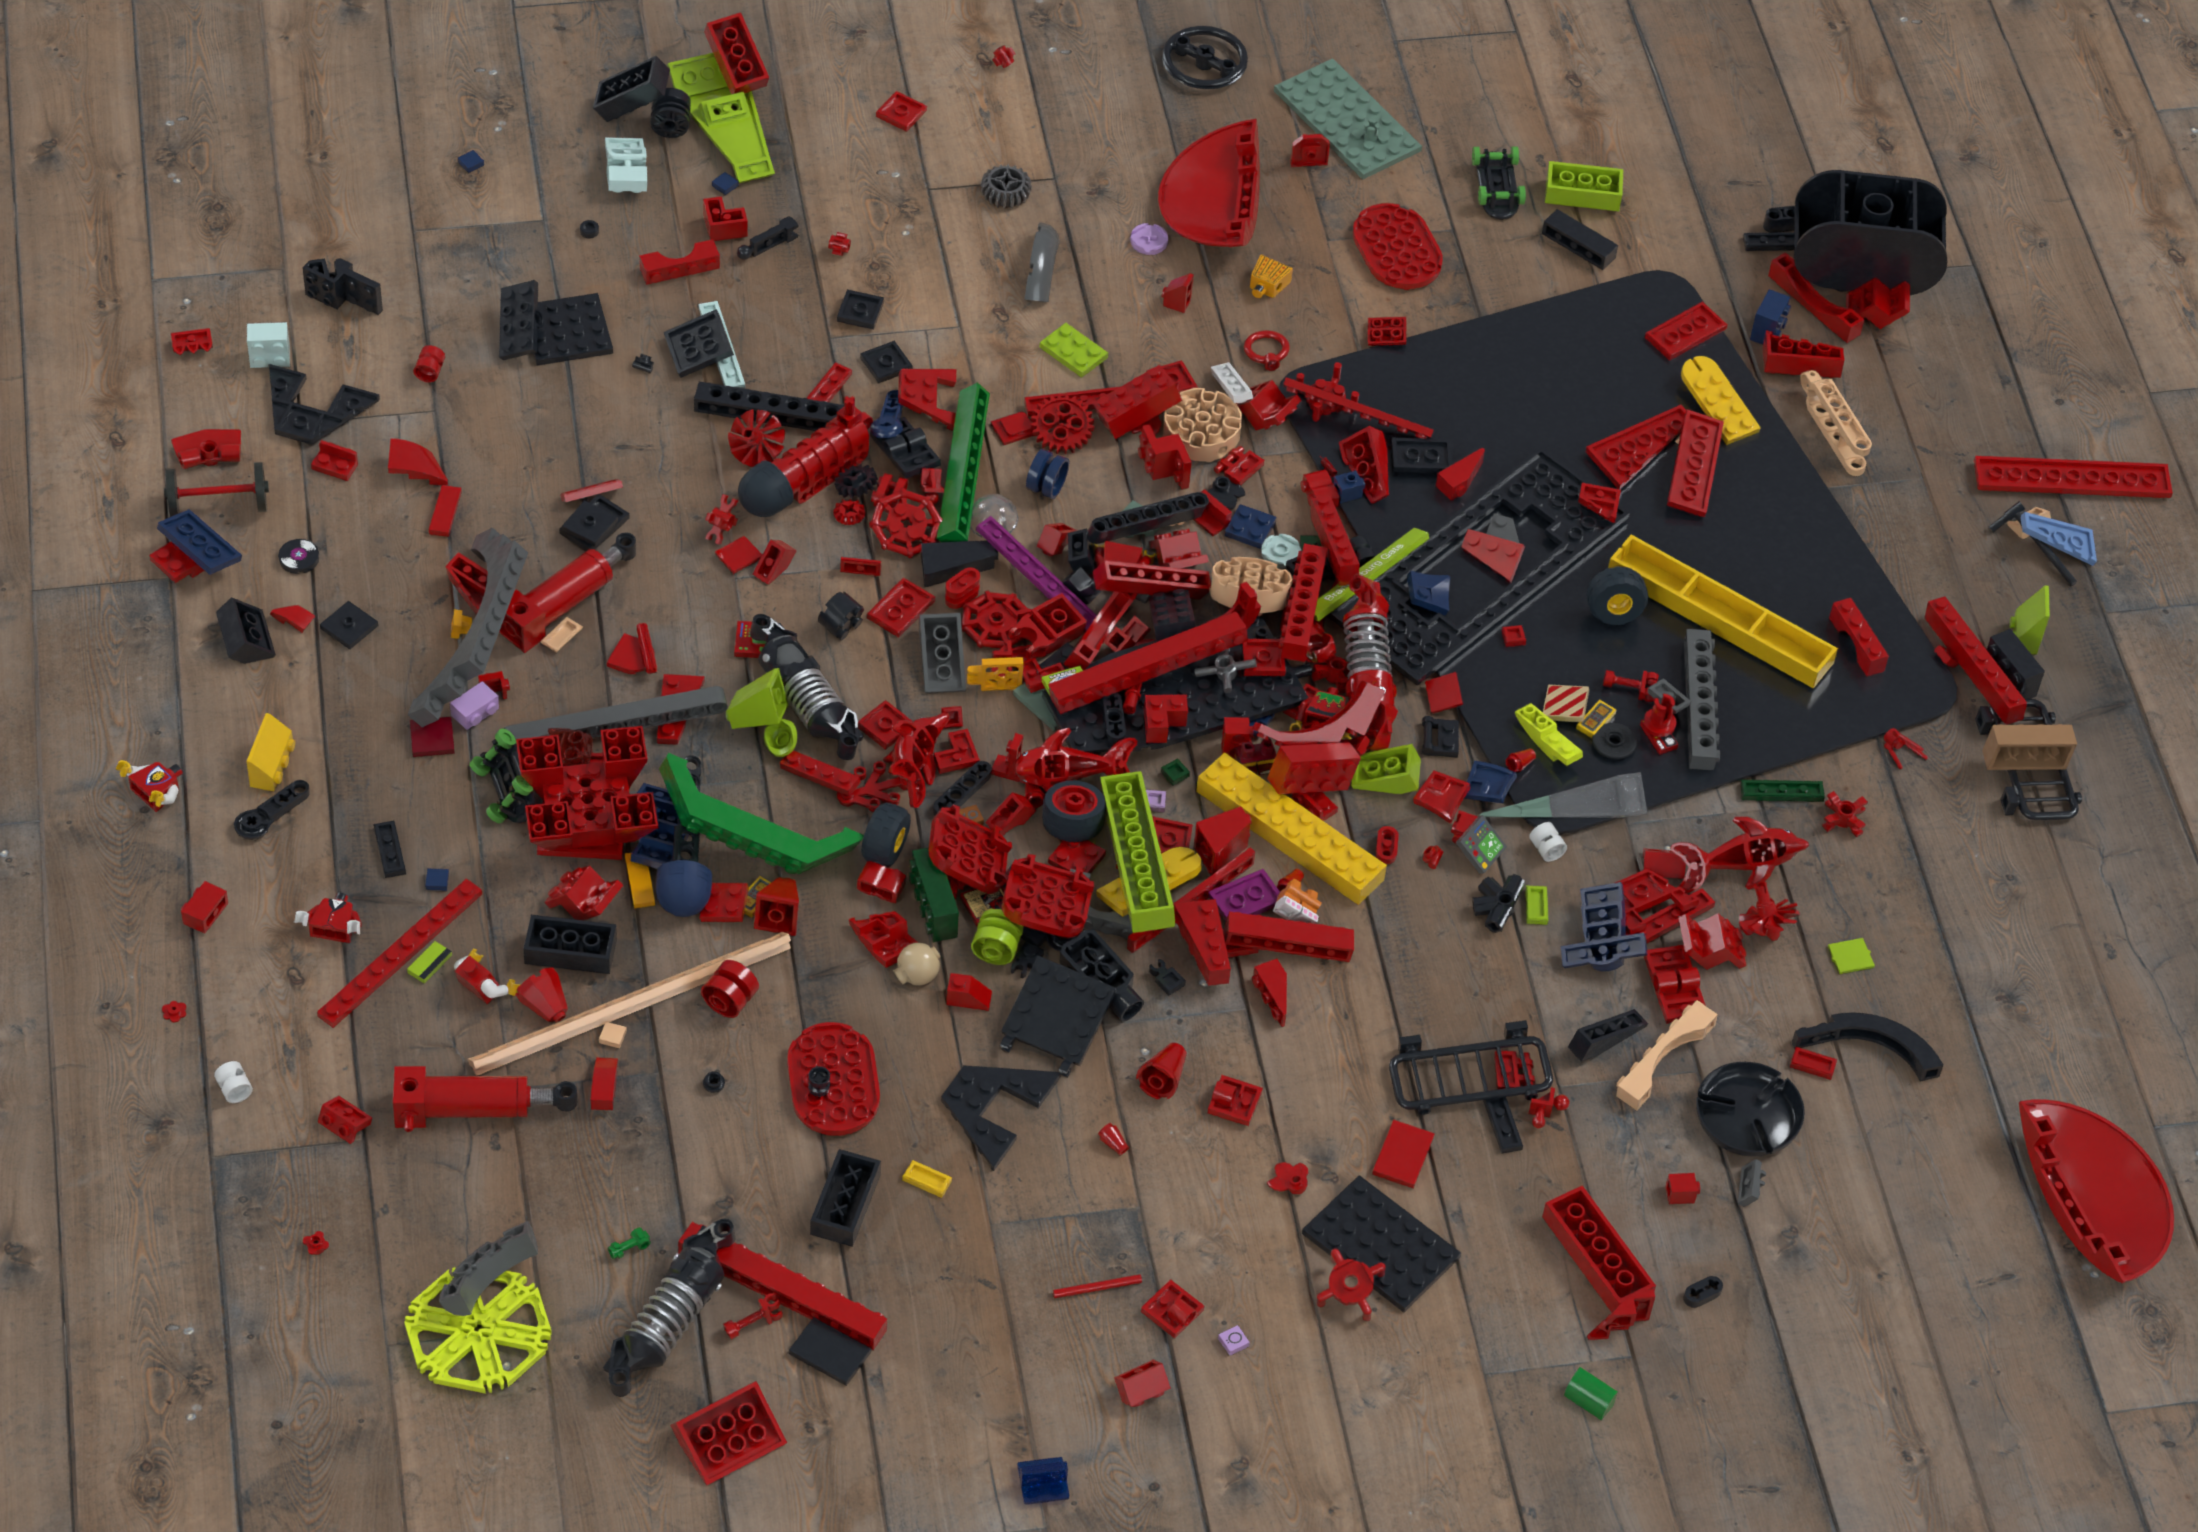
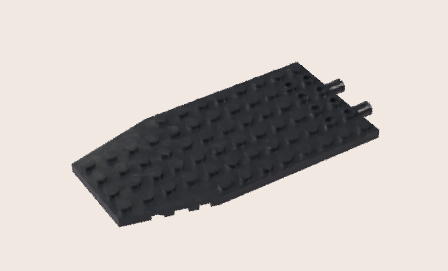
(1206, 700)

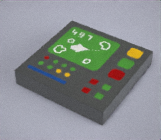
(1481, 844)

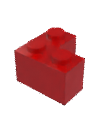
(724, 223)
(1162, 712)

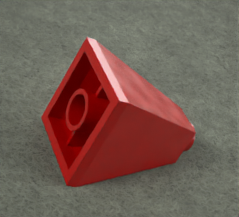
(777, 907)

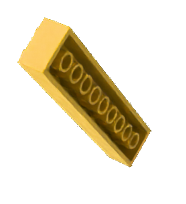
(1293, 829)

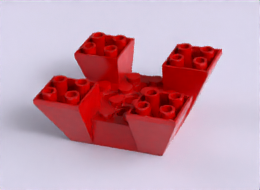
(587, 801)

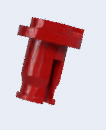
(1660, 720)

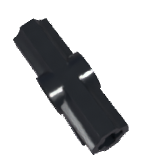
(1497, 900)

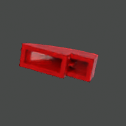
(604, 1083)

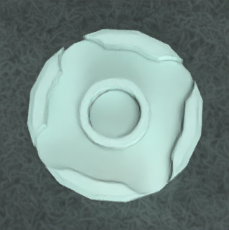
(1280, 549)

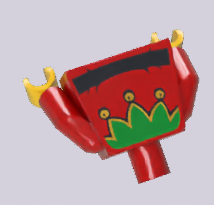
(1321, 708)

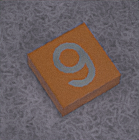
(973, 813)

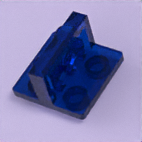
(1043, 1480)

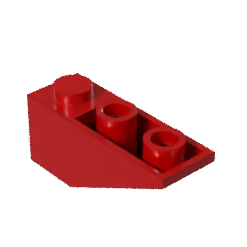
(1272, 983)

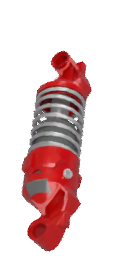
(1368, 656)

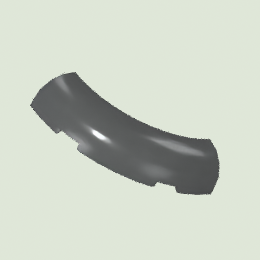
(1042, 262)
(485, 1266)

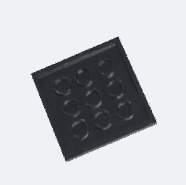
(572, 330)

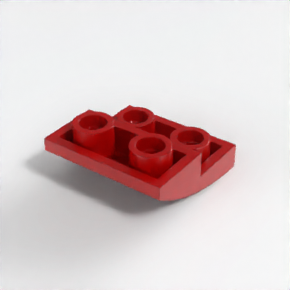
(1387, 331)

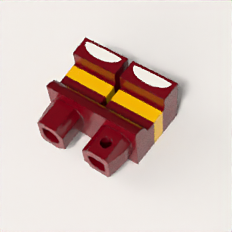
(1256, 756)

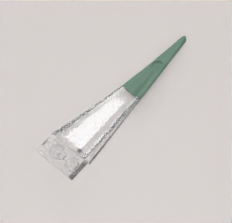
(1607, 798)

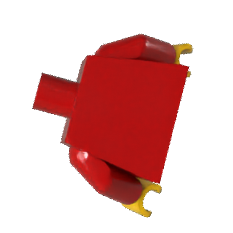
(1122, 553)

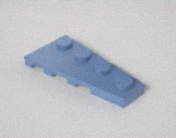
(2064, 536)

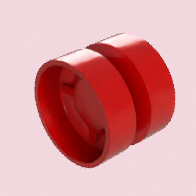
(730, 988)

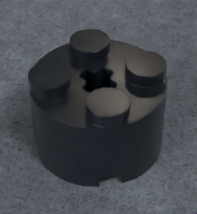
(841, 615)

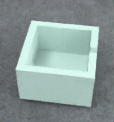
(268, 344)

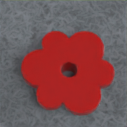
(174, 1011)

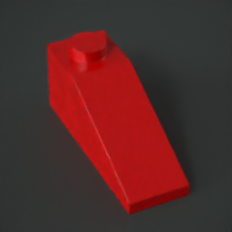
(1458, 477)

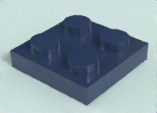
(1250, 526)

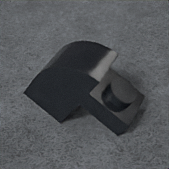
(1081, 585)

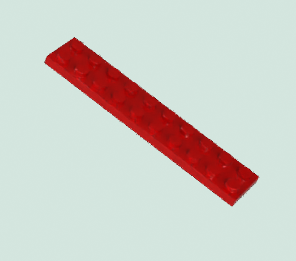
(2072, 476)

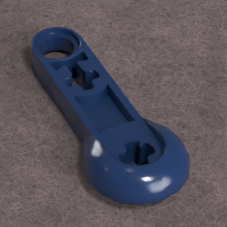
(888, 423)

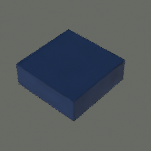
(470, 161)
(725, 183)
(437, 879)

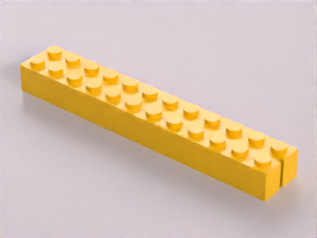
(1727, 613)

